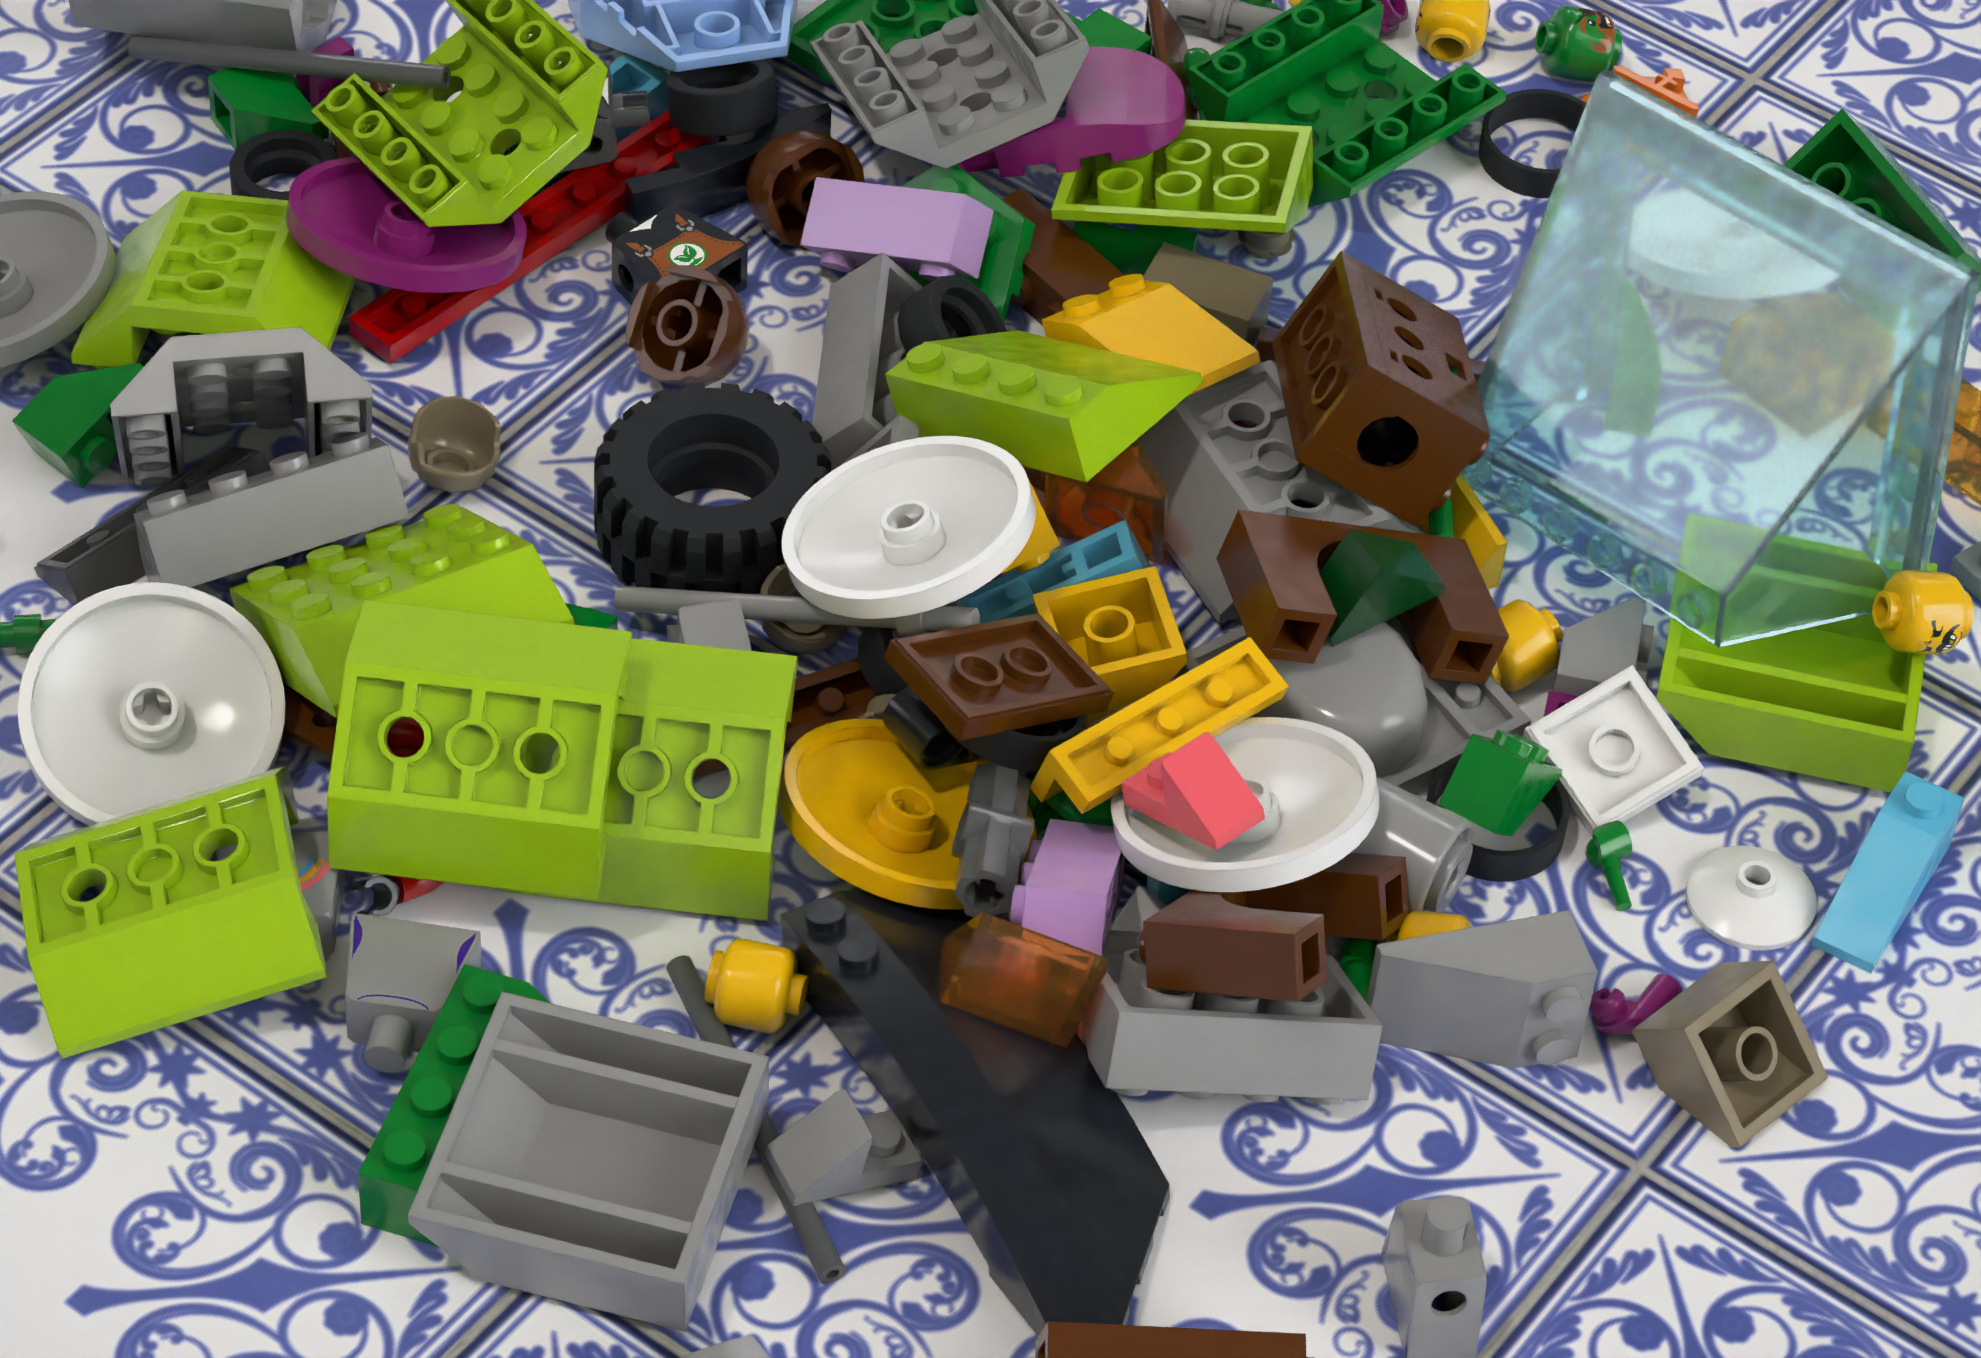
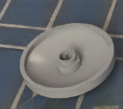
(51, 270)

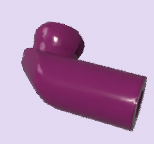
(1619, 1016)

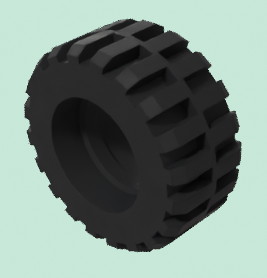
(701, 443)

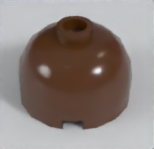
(785, 175)
(687, 327)

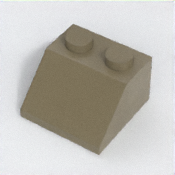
(1732, 1050)

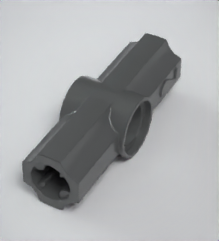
(992, 839)

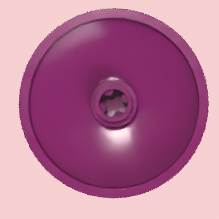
(368, 233)

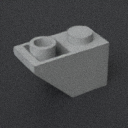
(1603, 647)

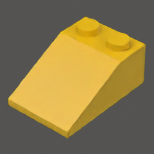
(1154, 325)

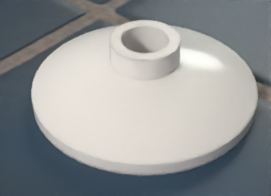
(1751, 898)

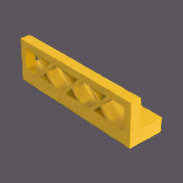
(1200, 701)

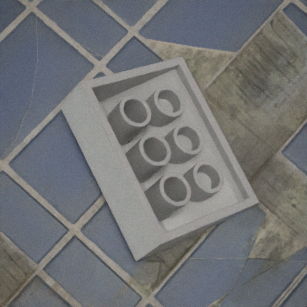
(1227, 1042)

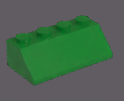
(1861, 170)
(424, 1103)

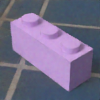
(913, 226)
(1071, 884)

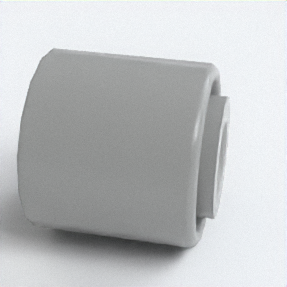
(1431, 840)

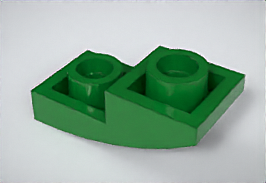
(1131, 250)

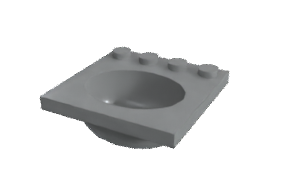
(1384, 701)

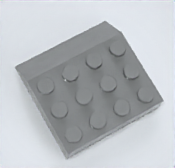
(593, 1159)

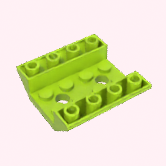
(518, 84)
(210, 270)
(466, 798)
(662, 836)
(171, 925)

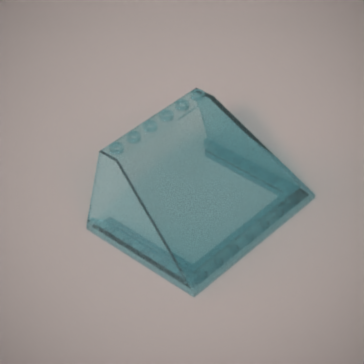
(1722, 378)

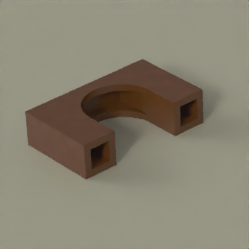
(1287, 612)
(1273, 937)

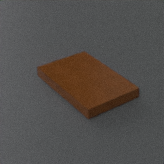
(998, 676)

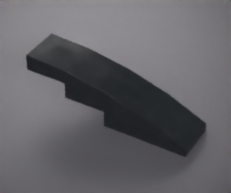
(715, 174)

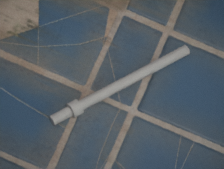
(789, 609)

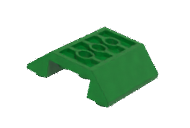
(1319, 71)

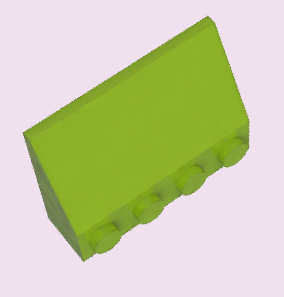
(1202, 179)
(1037, 397)

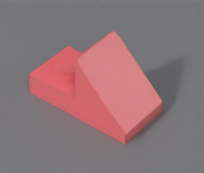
(1195, 793)

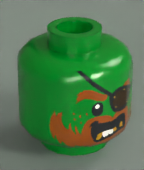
(1578, 43)

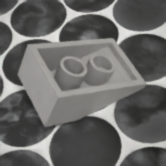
(1487, 991)

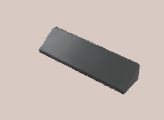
(111, 551)

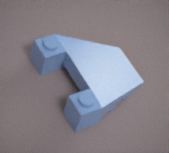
(689, 32)

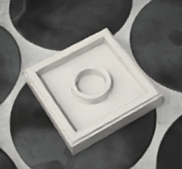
(1615, 750)

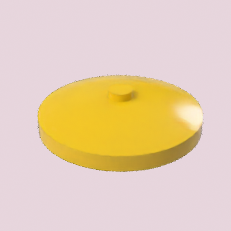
(876, 812)

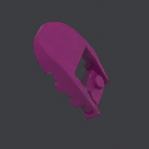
(1116, 106)

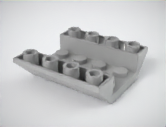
(253, 23)
(959, 86)
(230, 380)
(1230, 468)

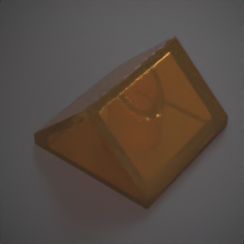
(1121, 491)
(1019, 977)

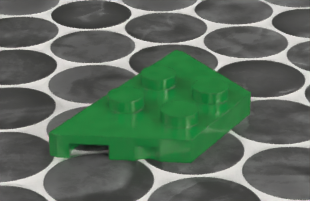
(1007, 239)

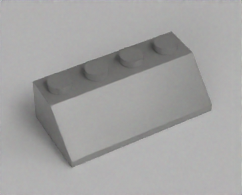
(856, 353)
(271, 513)

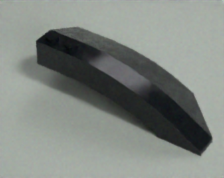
(1006, 1121)

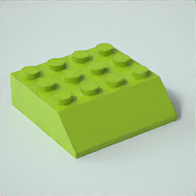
(438, 563)
(1799, 701)

